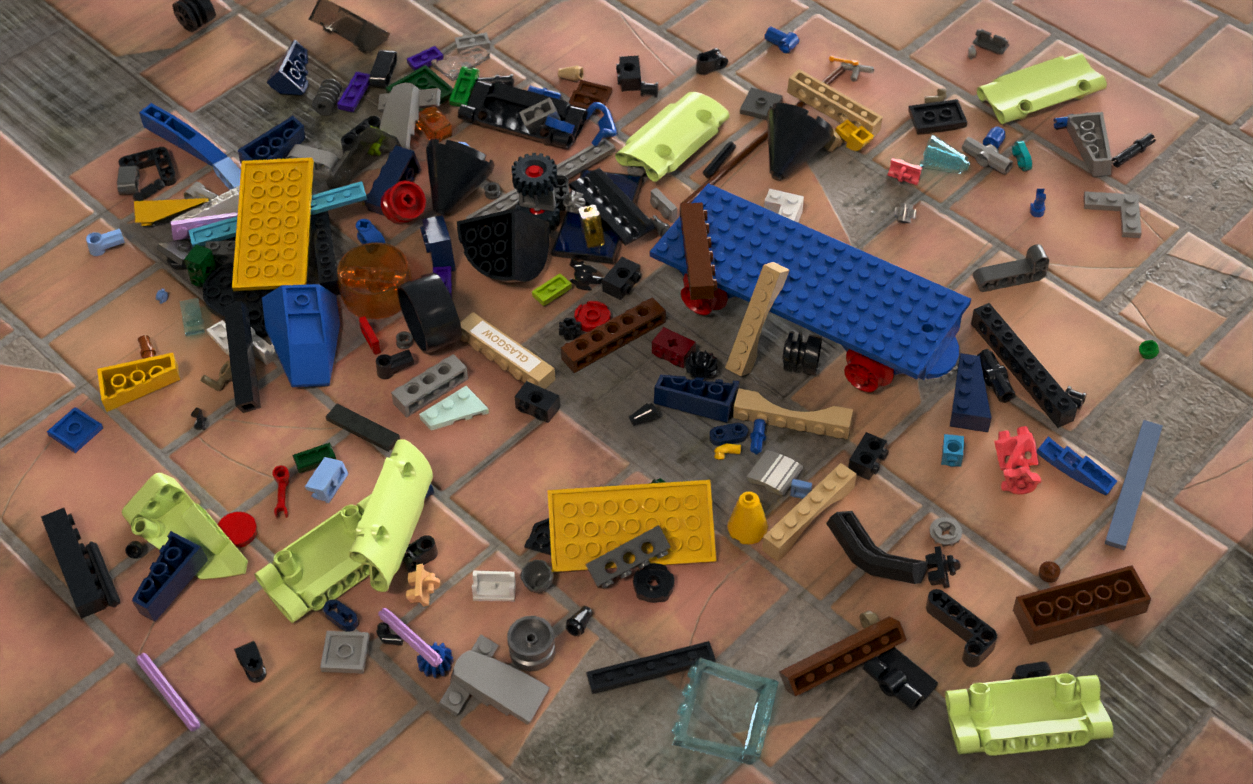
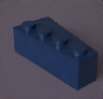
(275, 142)
(697, 396)
(168, 576)

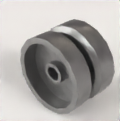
(531, 643)

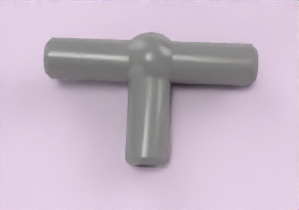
(856, 69)

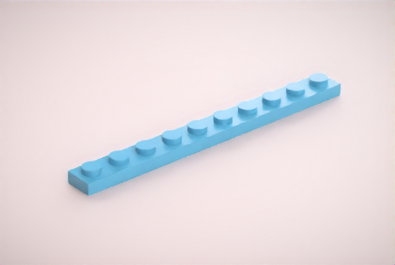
(319, 203)

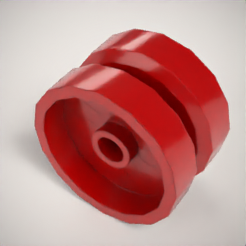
(403, 202)

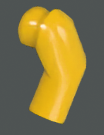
(726, 448)

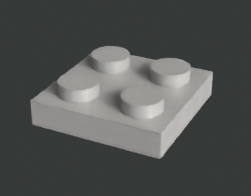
(345, 652)

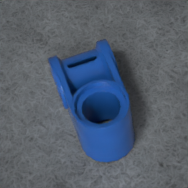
(368, 233)

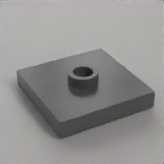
(758, 102)
(175, 250)

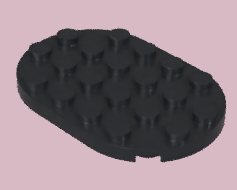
(219, 292)

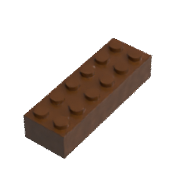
(1081, 604)

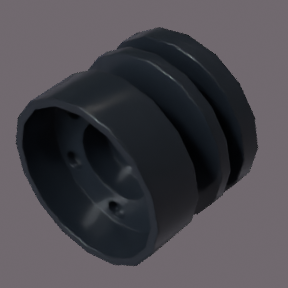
(193, 13)
(802, 353)

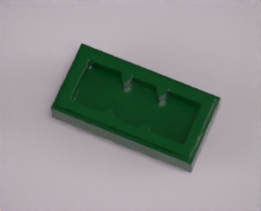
(313, 457)

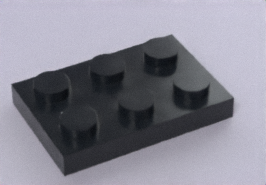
(937, 116)

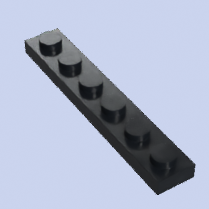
(648, 667)

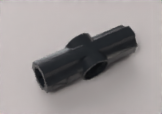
(996, 376)

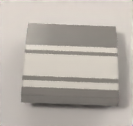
(774, 472)

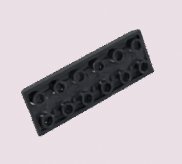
(614, 206)

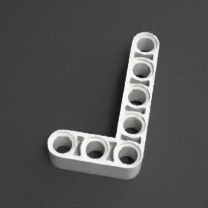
(222, 204)

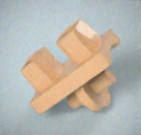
(424, 584)

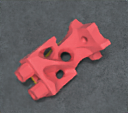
(1021, 479)

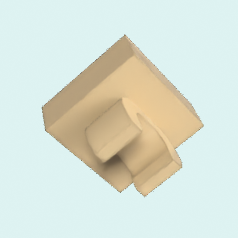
(835, 142)

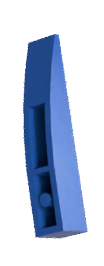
(180, 134)

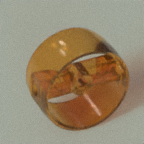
(379, 270)

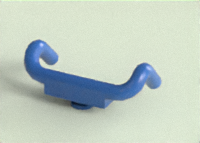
(605, 124)

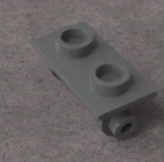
(997, 43)

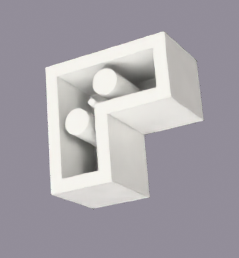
(785, 204)

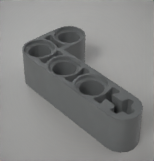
(1013, 273)

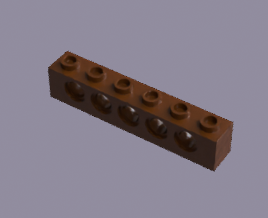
(613, 335)

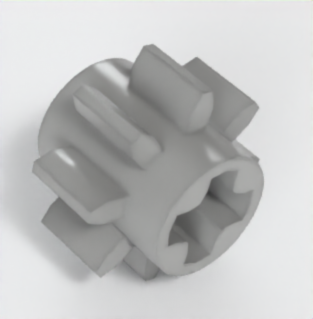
(573, 201)
(905, 213)

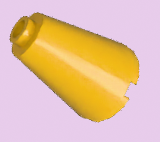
(748, 520)

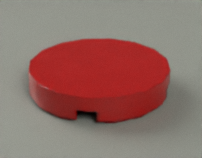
(592, 315)
(239, 528)

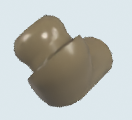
(941, 96)

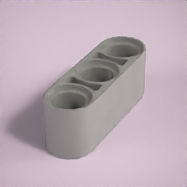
(323, 160)

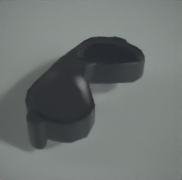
(200, 421)

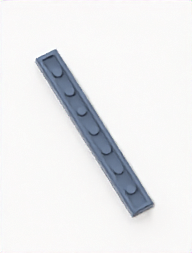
(1133, 485)

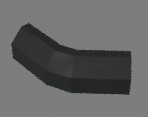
(868, 556)

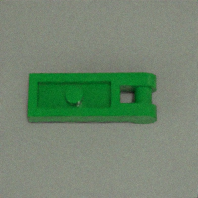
(463, 86)

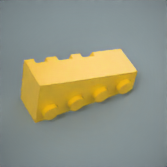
(135, 379)

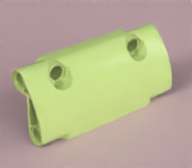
(673, 135)
(392, 514)
(315, 565)
(1027, 714)

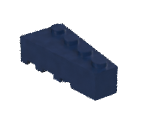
(399, 167)
(970, 398)

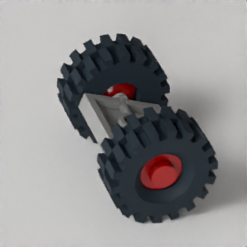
(536, 183)

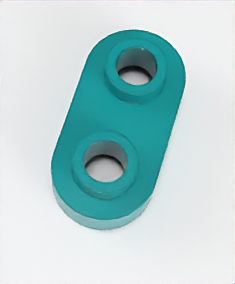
(1023, 156)

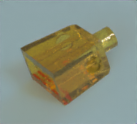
(589, 220)

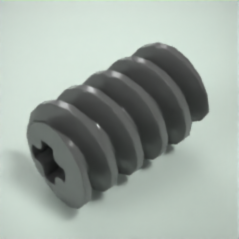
(326, 96)

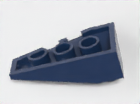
(291, 71)

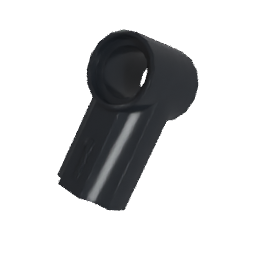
(387, 364)

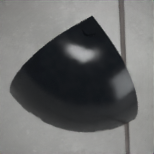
(506, 244)

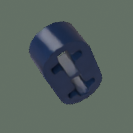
(338, 618)

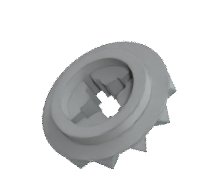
(945, 524)

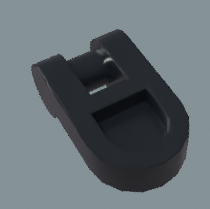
(1031, 670)

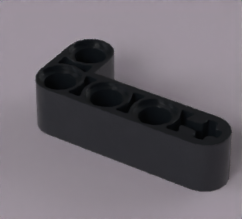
(942, 605)

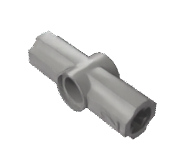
(987, 155)

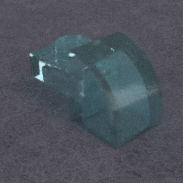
(192, 317)

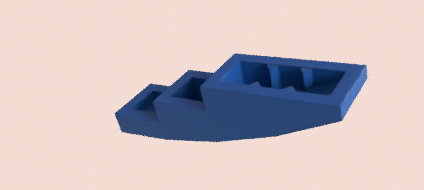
(1080, 469)

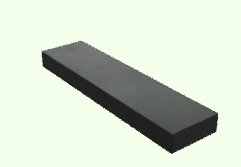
(362, 427)

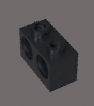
(868, 455)

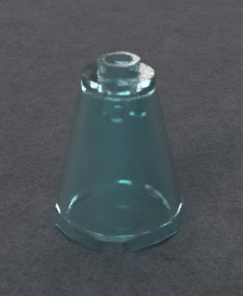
(943, 157)

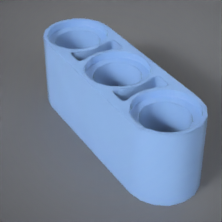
(228, 172)

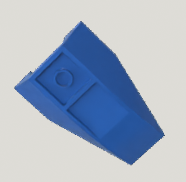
(304, 331)

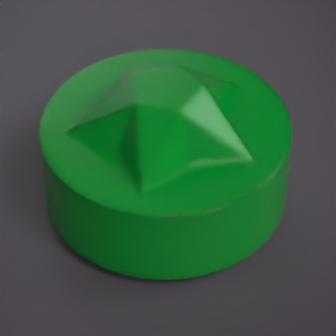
(1149, 349)

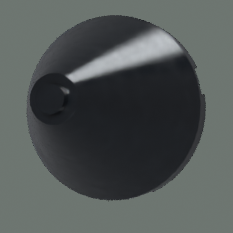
(793, 138)
(454, 173)

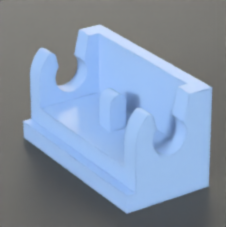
(327, 479)

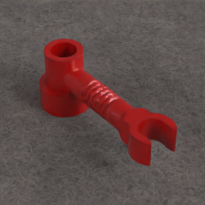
(281, 476)

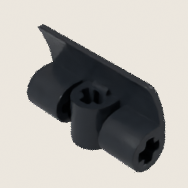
(900, 677)

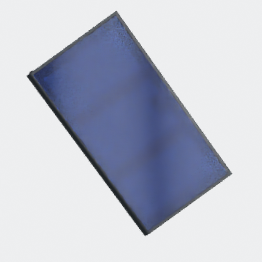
(570, 238)

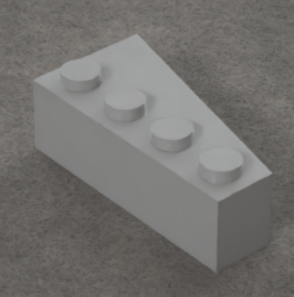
(1091, 140)

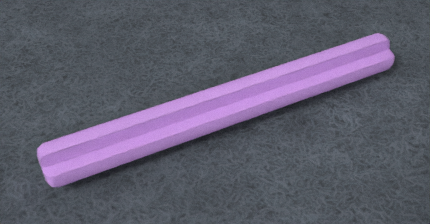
(410, 637)
(168, 692)

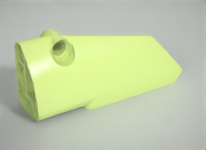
(166, 507)

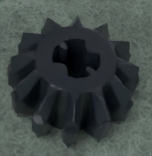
(701, 364)

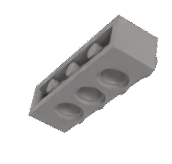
(429, 385)

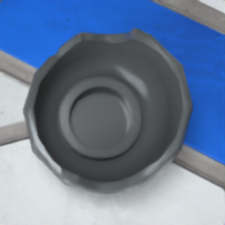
(537, 576)

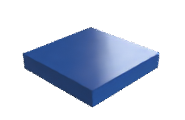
(75, 430)

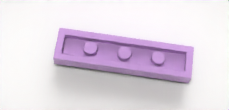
(181, 228)

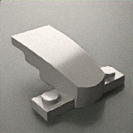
(402, 110)
(492, 684)

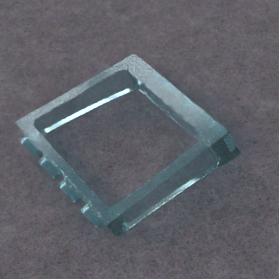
(766, 692)

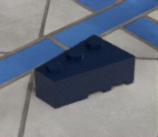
(437, 242)

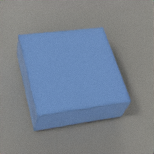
(800, 488)

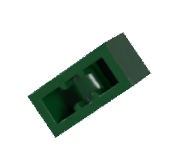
(199, 264)

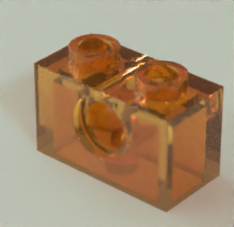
(434, 124)

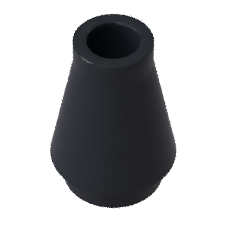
(644, 414)
(577, 623)

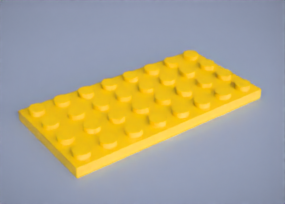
(273, 224)
(599, 519)

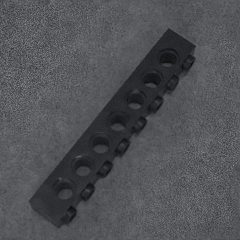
(1024, 365)

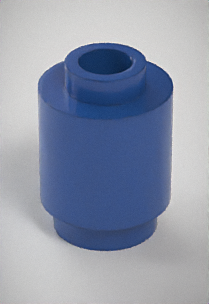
(994, 137)

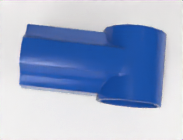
(785, 41)

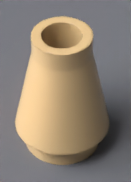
(571, 73)

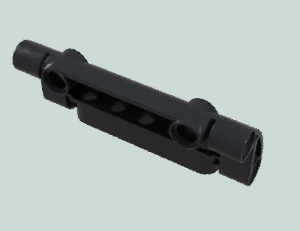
(502, 107)

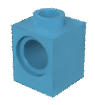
(952, 450)

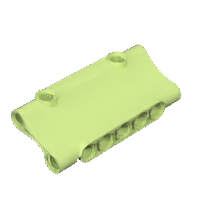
(1041, 87)

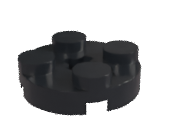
(650, 593)

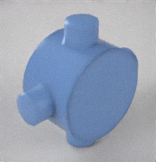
(162, 296)

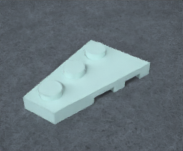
(454, 407)

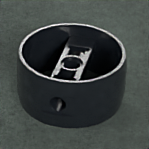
(429, 312)

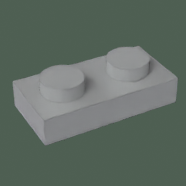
(470, 41)
(663, 205)

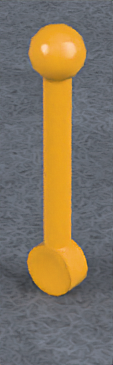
(854, 62)

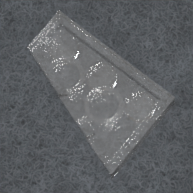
(452, 64)

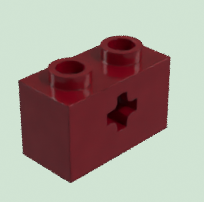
(672, 347)

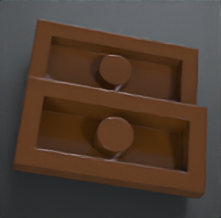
(589, 93)

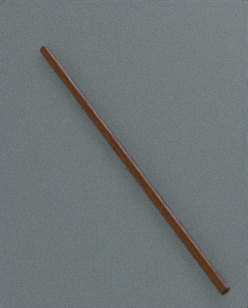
(751, 146)

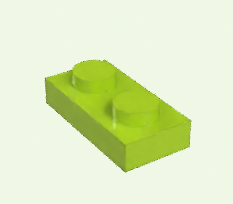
(551, 289)

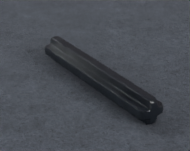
(102, 574)

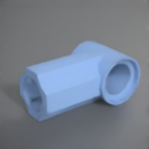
(98, 242)

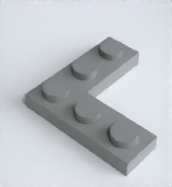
(1125, 203)

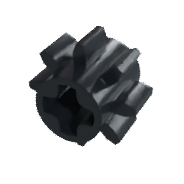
(569, 328)

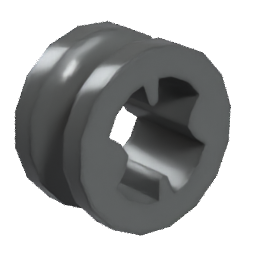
(492, 190)
(404, 344)

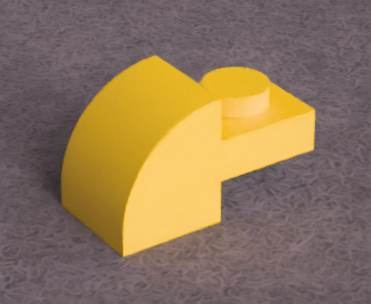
(854, 136)

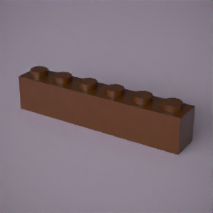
(697, 252)
(842, 656)

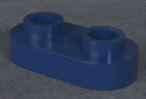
(730, 434)

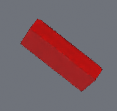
(369, 335)

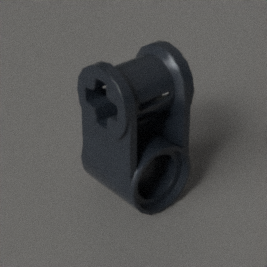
(710, 62)
(419, 554)
(251, 661)

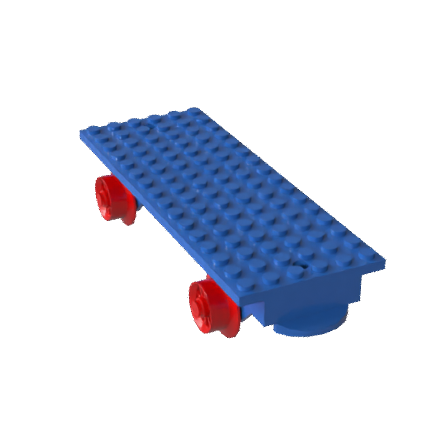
(871, 307)

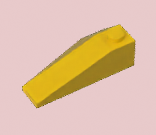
(156, 210)

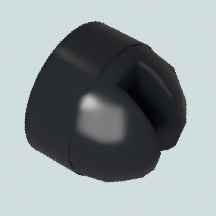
(130, 550)

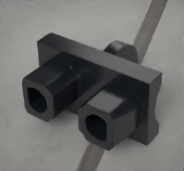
(944, 566)

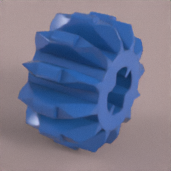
(445, 655)

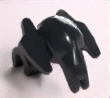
(584, 275)

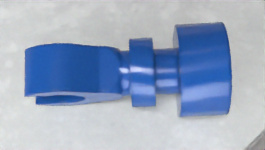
(1037, 208)

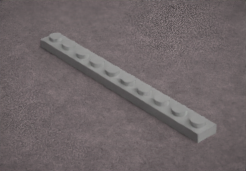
(567, 168)

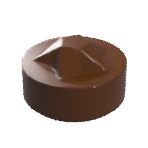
(1049, 571)

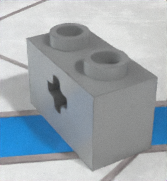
(537, 114)

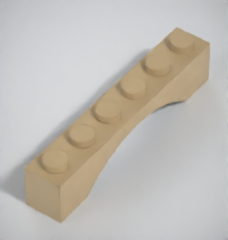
(766, 291)
(830, 421)
(790, 527)

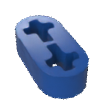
(560, 125)

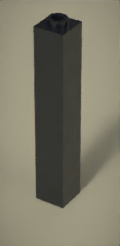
(242, 357)

